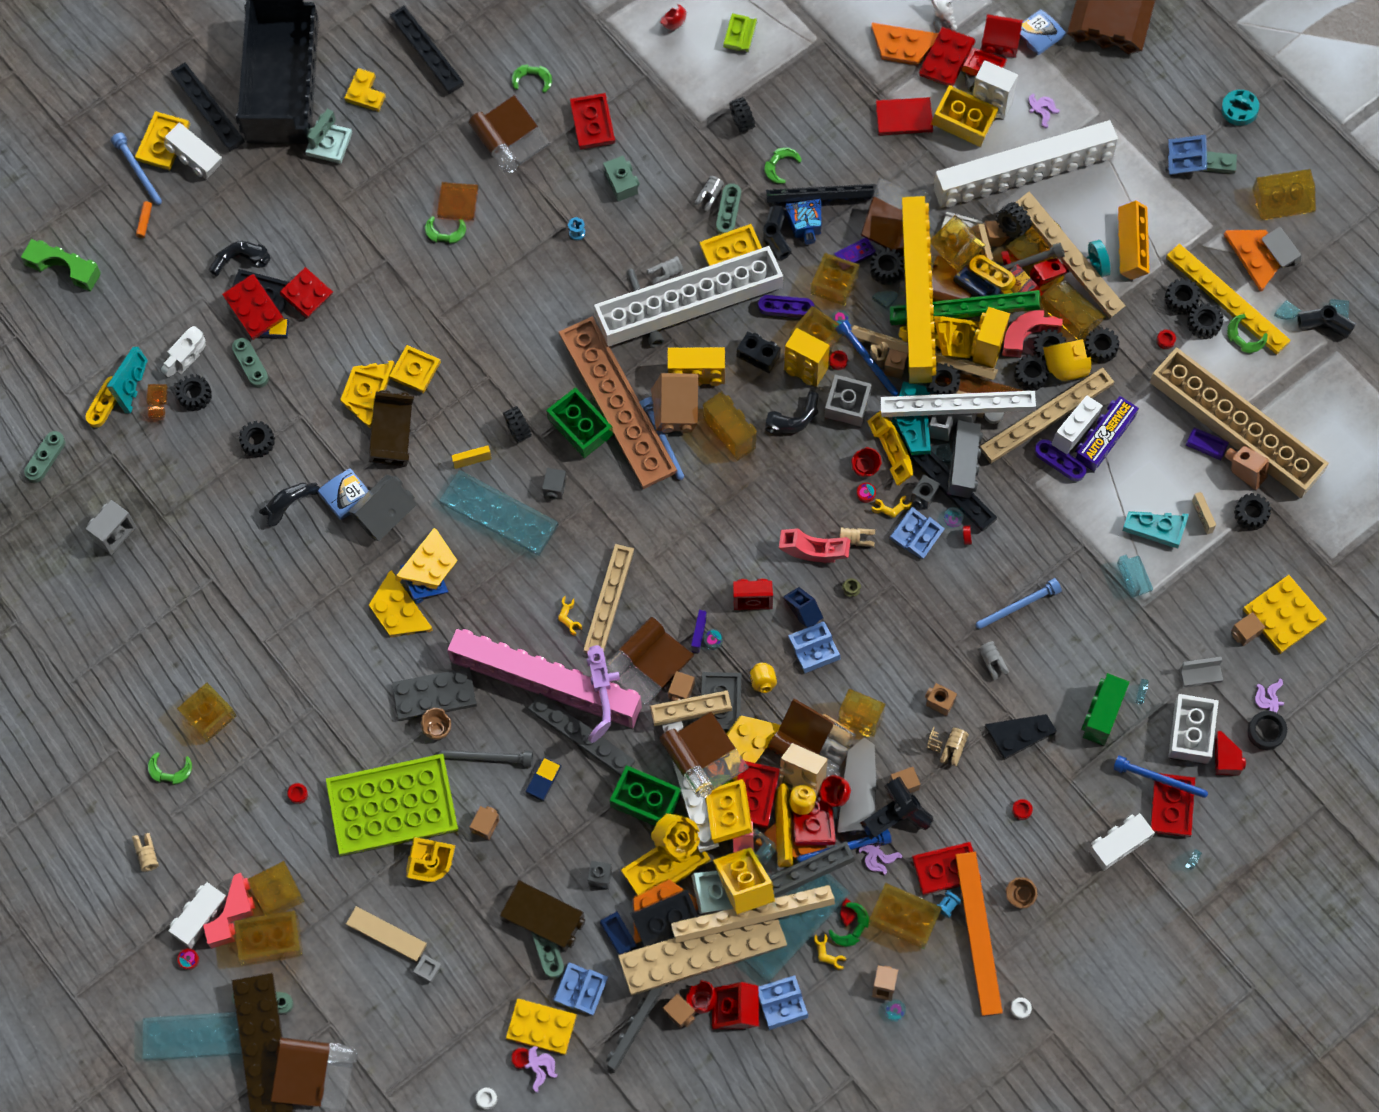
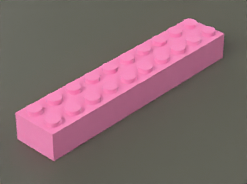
(541, 677)

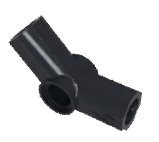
(774, 224)
(1316, 318)
(907, 805)

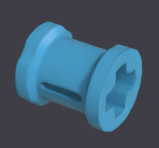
(579, 224)
(948, 904)

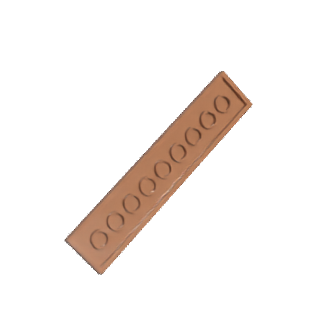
(618, 402)

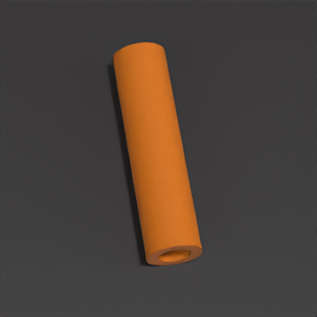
(144, 219)

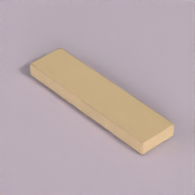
(690, 708)
(386, 934)

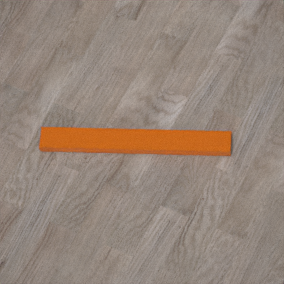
(978, 934)

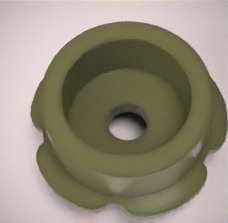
(851, 583)

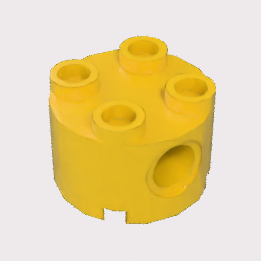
(676, 835)

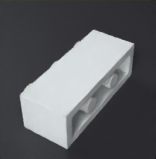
(192, 151)
(1076, 424)
(1121, 841)
(195, 914)

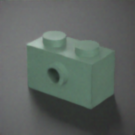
(621, 178)

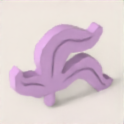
(1042, 103)
(1264, 703)
(873, 852)
(541, 1060)

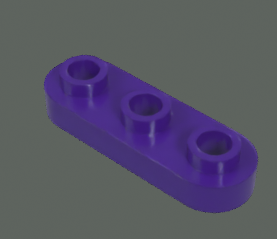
(779, 302)
(1069, 462)

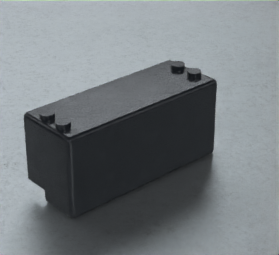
(278, 71)

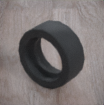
(1256, 741)

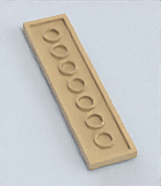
(674, 961)

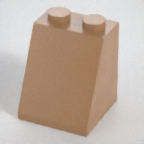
(675, 402)

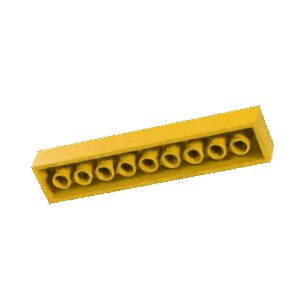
(918, 290)

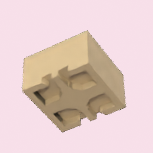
(802, 768)

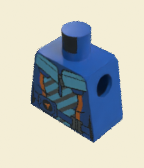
(805, 219)

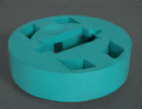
(1238, 116)
(1099, 257)

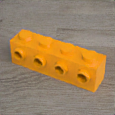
(1133, 240)

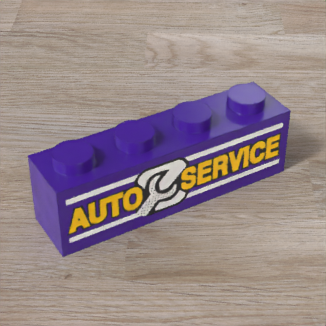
(1107, 433)

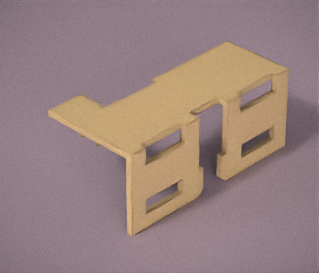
(934, 741)

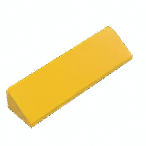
(783, 826)

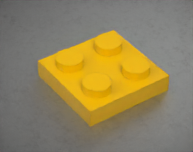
(415, 369)

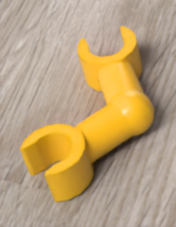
(889, 511)
(565, 620)
(823, 957)

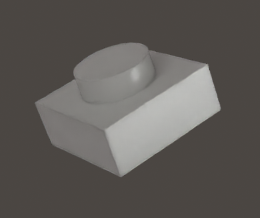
(427, 968)

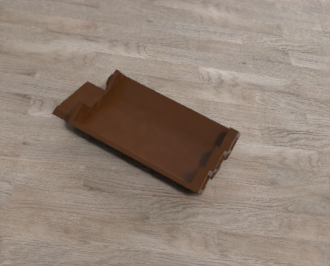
(1112, 23)

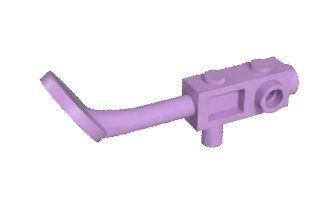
(601, 682)

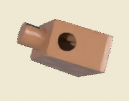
(1248, 466)

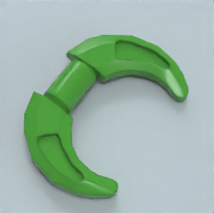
(524, 69)
(770, 166)
(452, 238)
(1249, 347)
(176, 778)

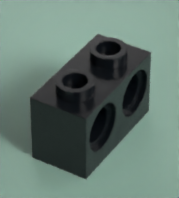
(756, 355)

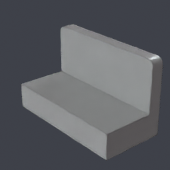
(1282, 247)
(1201, 672)

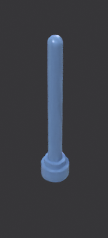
(120, 142)
(647, 405)
(1052, 587)

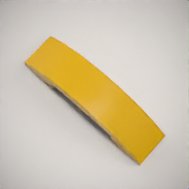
(893, 446)

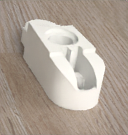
(184, 352)

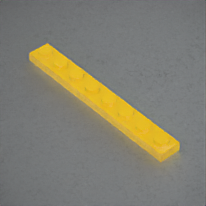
(1227, 298)

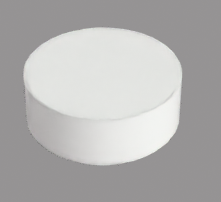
(994, 417)
(1020, 1008)
(486, 1098)

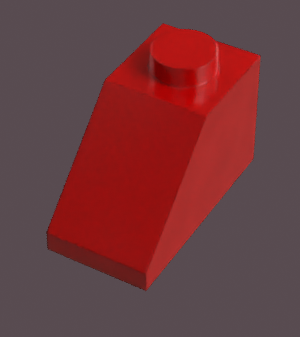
(1227, 756)

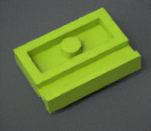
(740, 32)

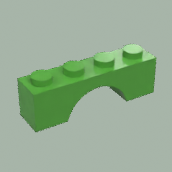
(41, 256)

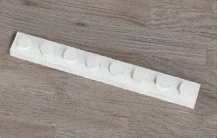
(958, 403)
(695, 805)

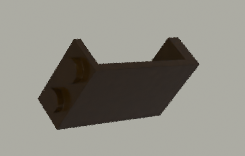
(390, 428)
(543, 915)

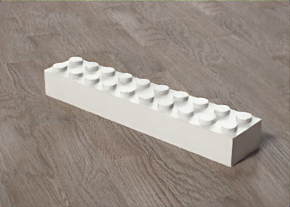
(1025, 164)
(688, 296)

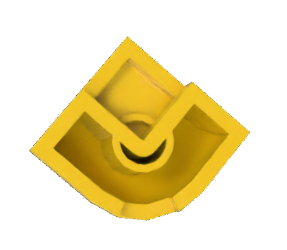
(1068, 360)
(429, 859)

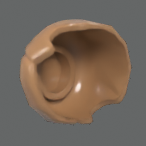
(435, 724)
(1021, 892)

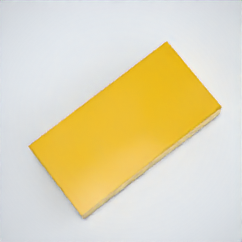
(471, 457)

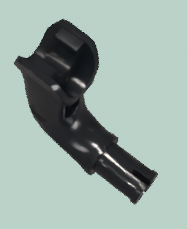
(255, 253)
(778, 423)
(284, 498)

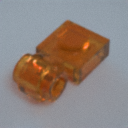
(156, 397)

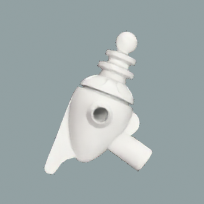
(944, 11)

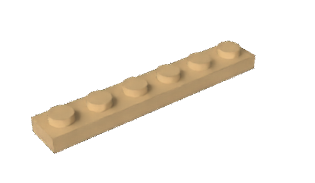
(609, 597)

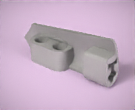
(861, 776)

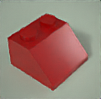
(1001, 35)
(752, 594)
(736, 1006)

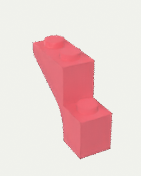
(237, 907)

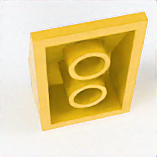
(744, 880)

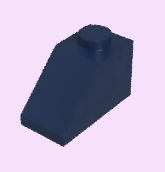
(803, 607)

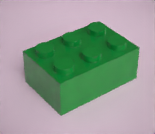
(579, 422)
(1104, 709)
(644, 796)

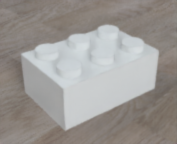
(995, 87)
(1193, 728)

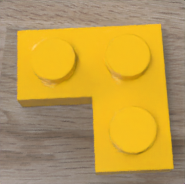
(361, 94)

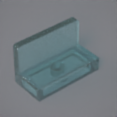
(1134, 575)
(767, 849)

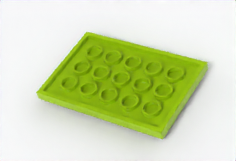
(391, 804)

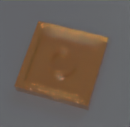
(457, 201)

